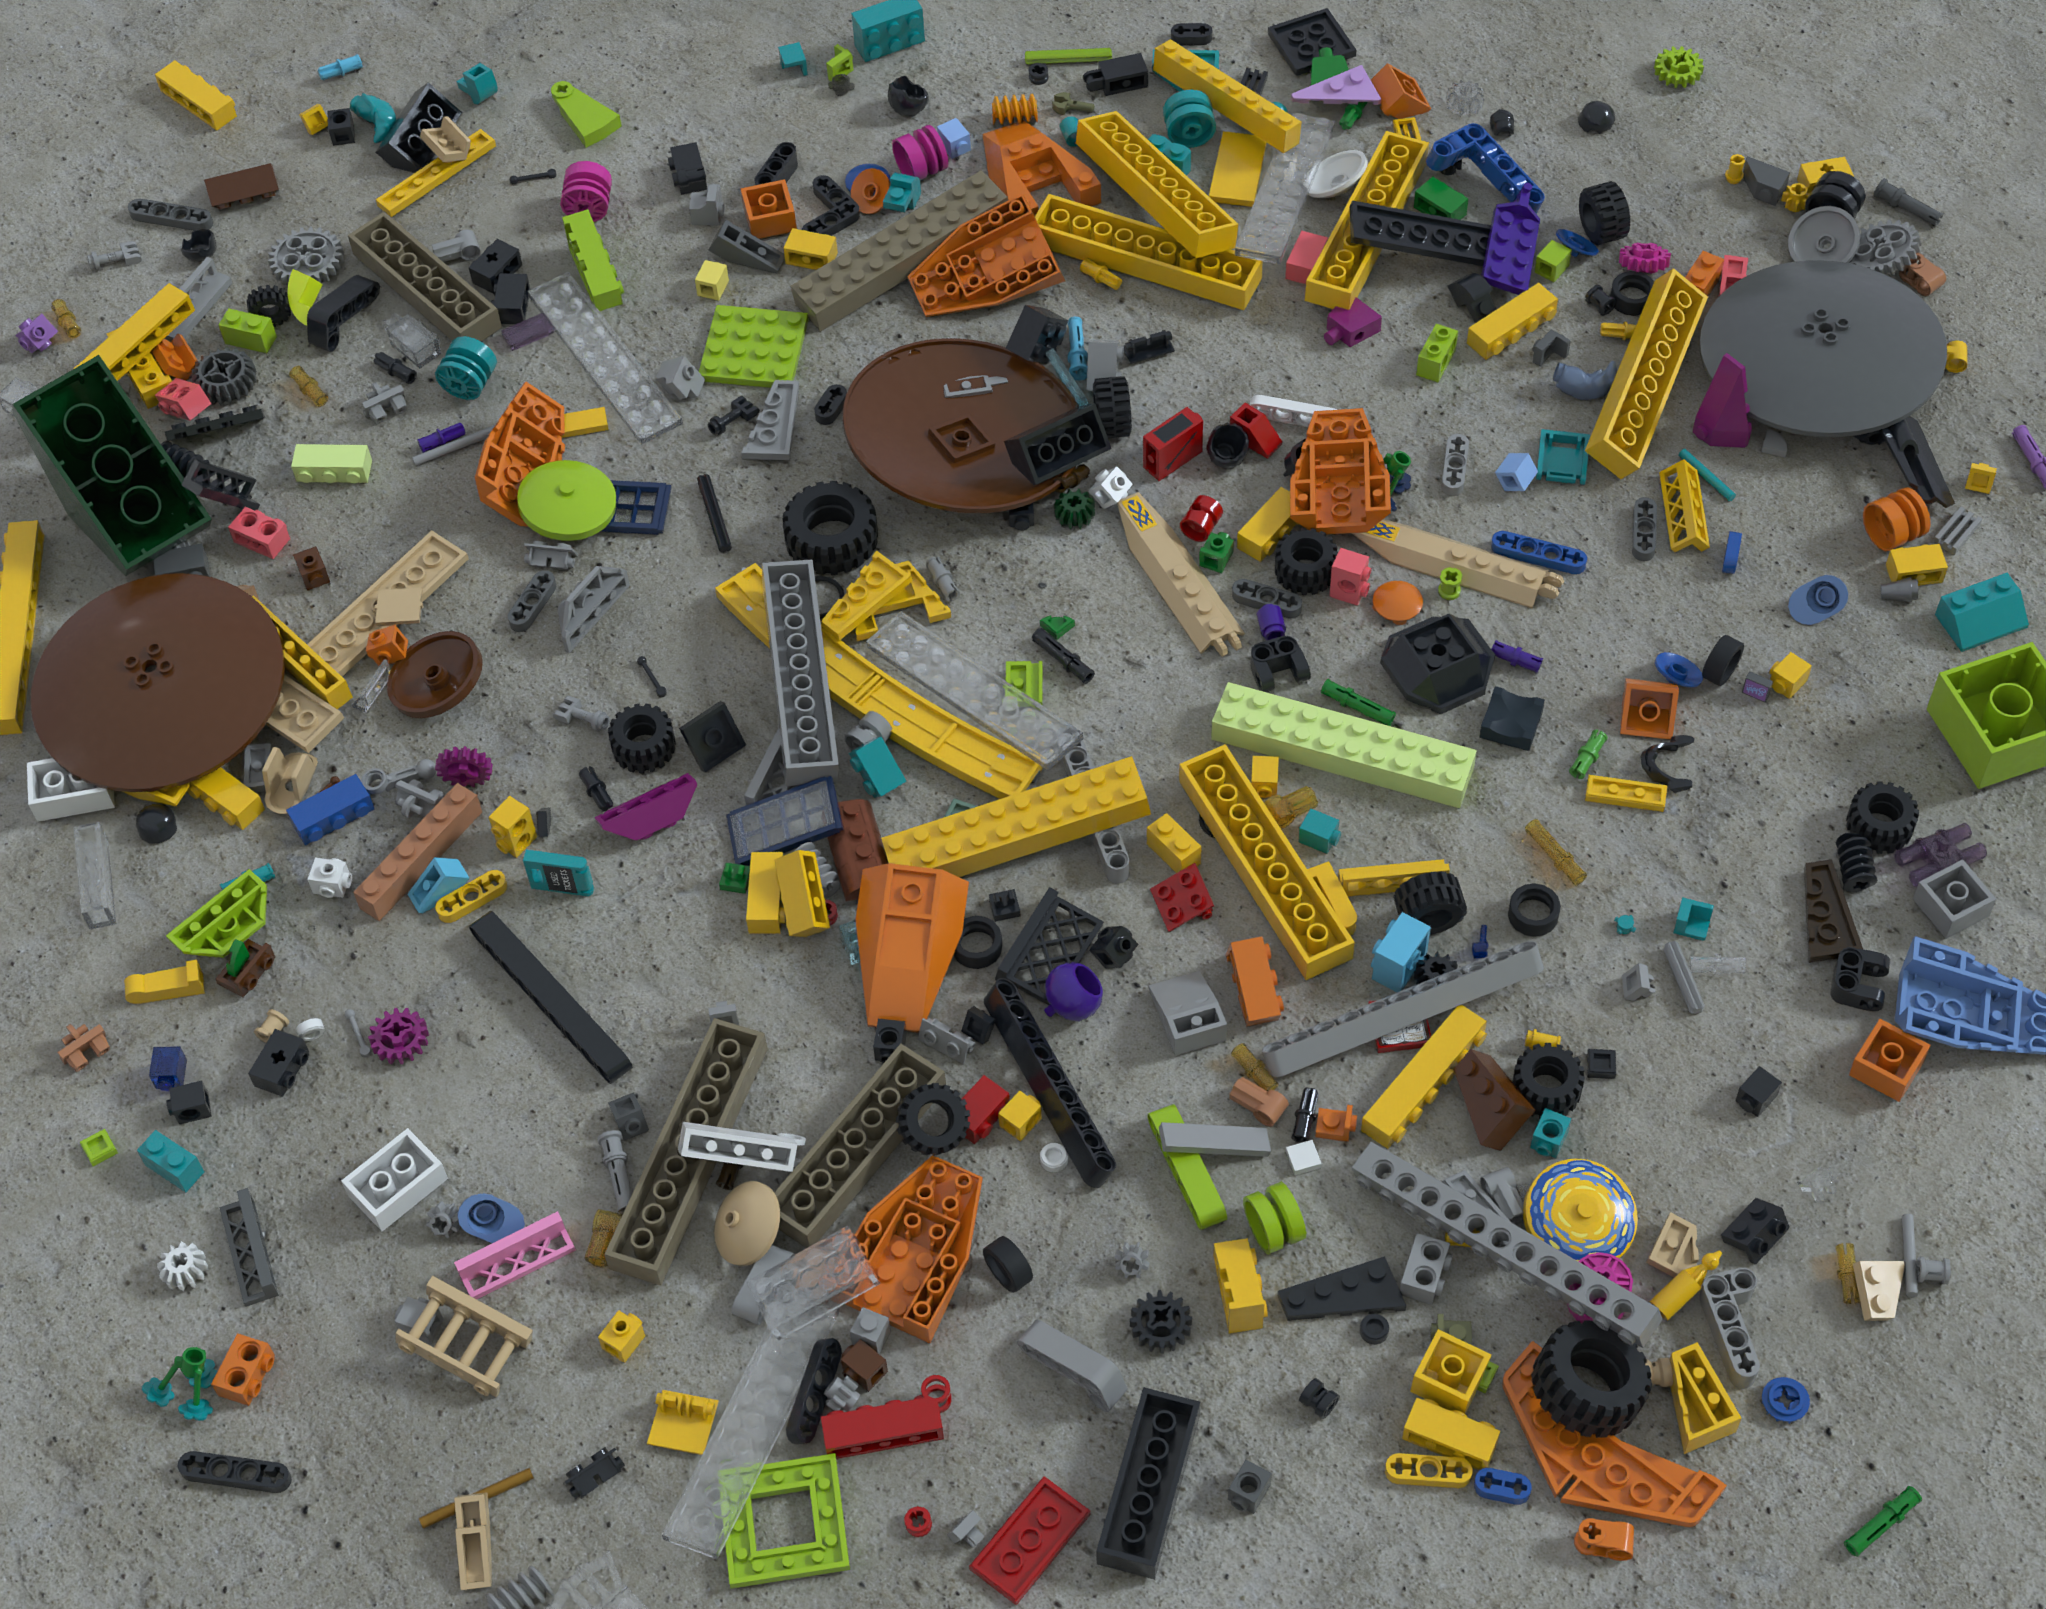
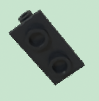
(1144, 348)
(582, 1478)

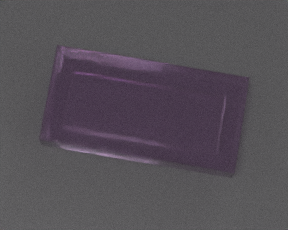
(527, 331)

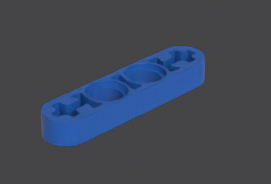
(1540, 548)

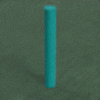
(1707, 475)

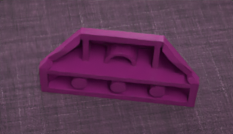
(650, 810)

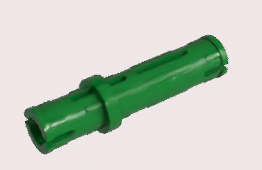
(1349, 698)
(1892, 1513)

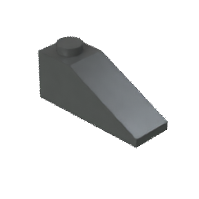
(745, 249)

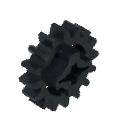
(1161, 1333)

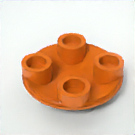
(1397, 601)

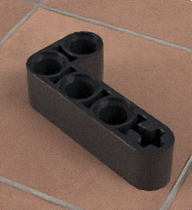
(337, 308)

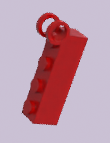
(888, 1425)

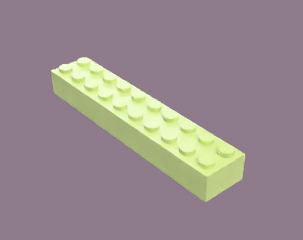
(1343, 744)

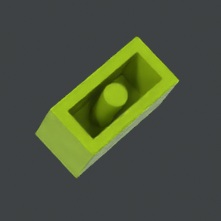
(247, 330)

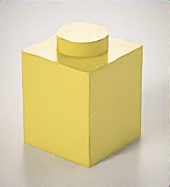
(712, 280)

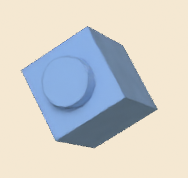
(954, 137)
(1516, 472)

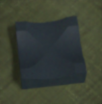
(1511, 719)

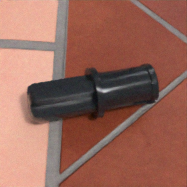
(395, 367)
(595, 788)
(1305, 1115)

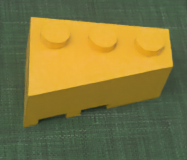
(1700, 1400)

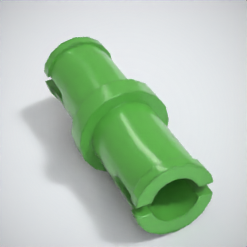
(1588, 754)

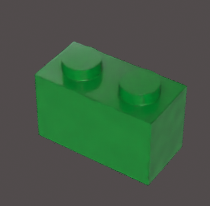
(1440, 200)

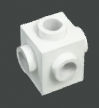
(1110, 487)
(329, 877)

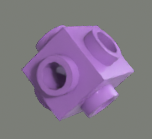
(36, 333)

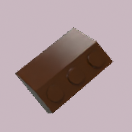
(242, 186)

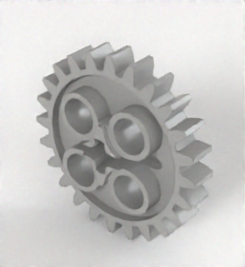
(1887, 247)
(307, 252)

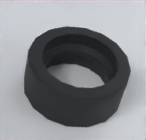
(1635, 280)
(1723, 660)
(1539, 893)
(987, 957)
(1007, 1264)

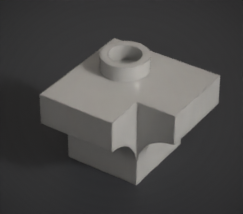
(707, 206)
(680, 378)

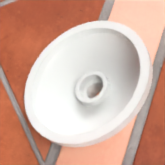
(1338, 174)

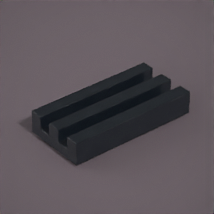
(1255, 75)

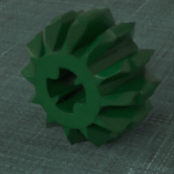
(1074, 509)

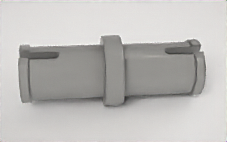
(942, 578)

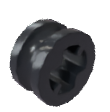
(1034, 77)

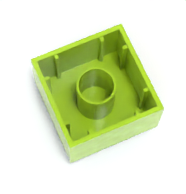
(1994, 714)

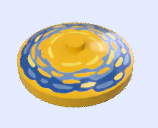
(1581, 1209)

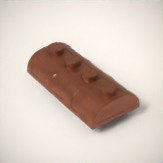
(856, 846)

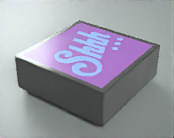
(1757, 686)

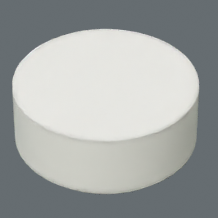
(310, 1029)
(1053, 1157)

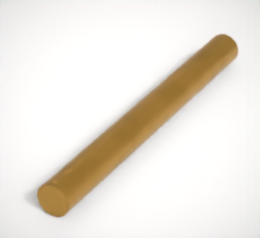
(492, 1490)

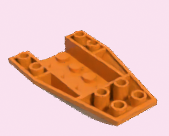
(906, 938)

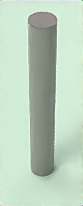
(1909, 1255)

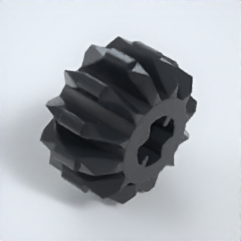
(1433, 967)

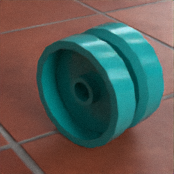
(1189, 118)

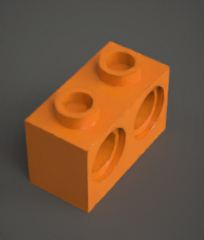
(237, 1368)

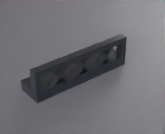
(216, 489)

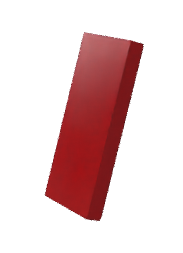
(1029, 1540)

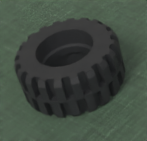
(824, 504)
(1577, 1403)

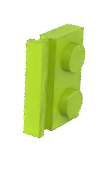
(1026, 678)

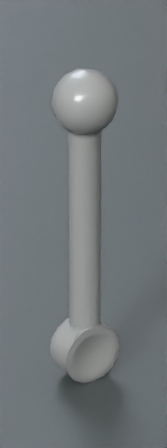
(365, 1050)

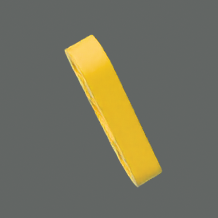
(475, 885)
(1407, 1460)

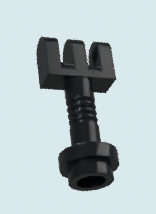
(739, 407)

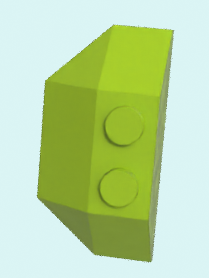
(228, 916)

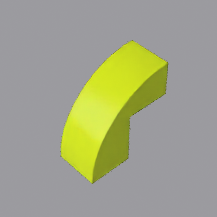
(302, 294)

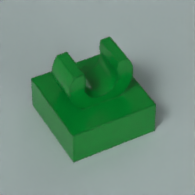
(735, 878)

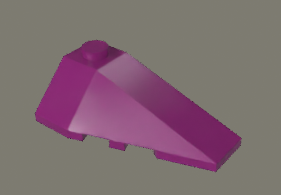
(1723, 411)

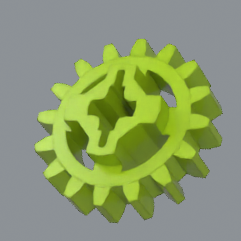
(1678, 67)

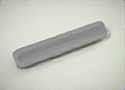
(1684, 977)

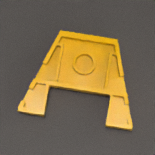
(913, 594)

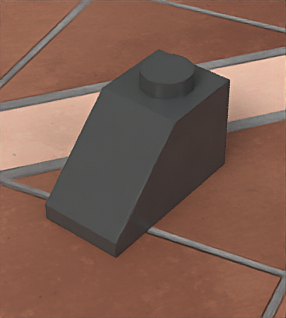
(1765, 180)

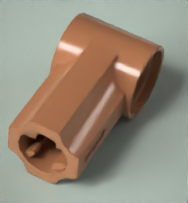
(1265, 1105)

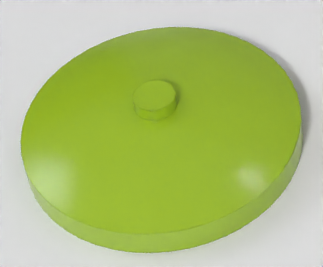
(566, 500)

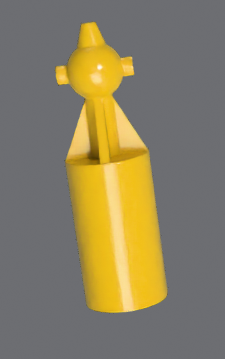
(1684, 1286)

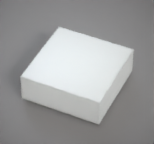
(1303, 1157)

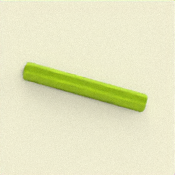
(1068, 55)

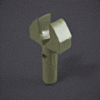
(1063, 102)

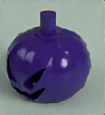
(1073, 992)

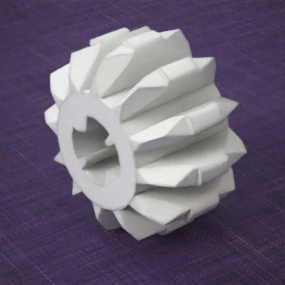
(182, 1266)

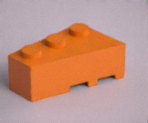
(1255, 981)

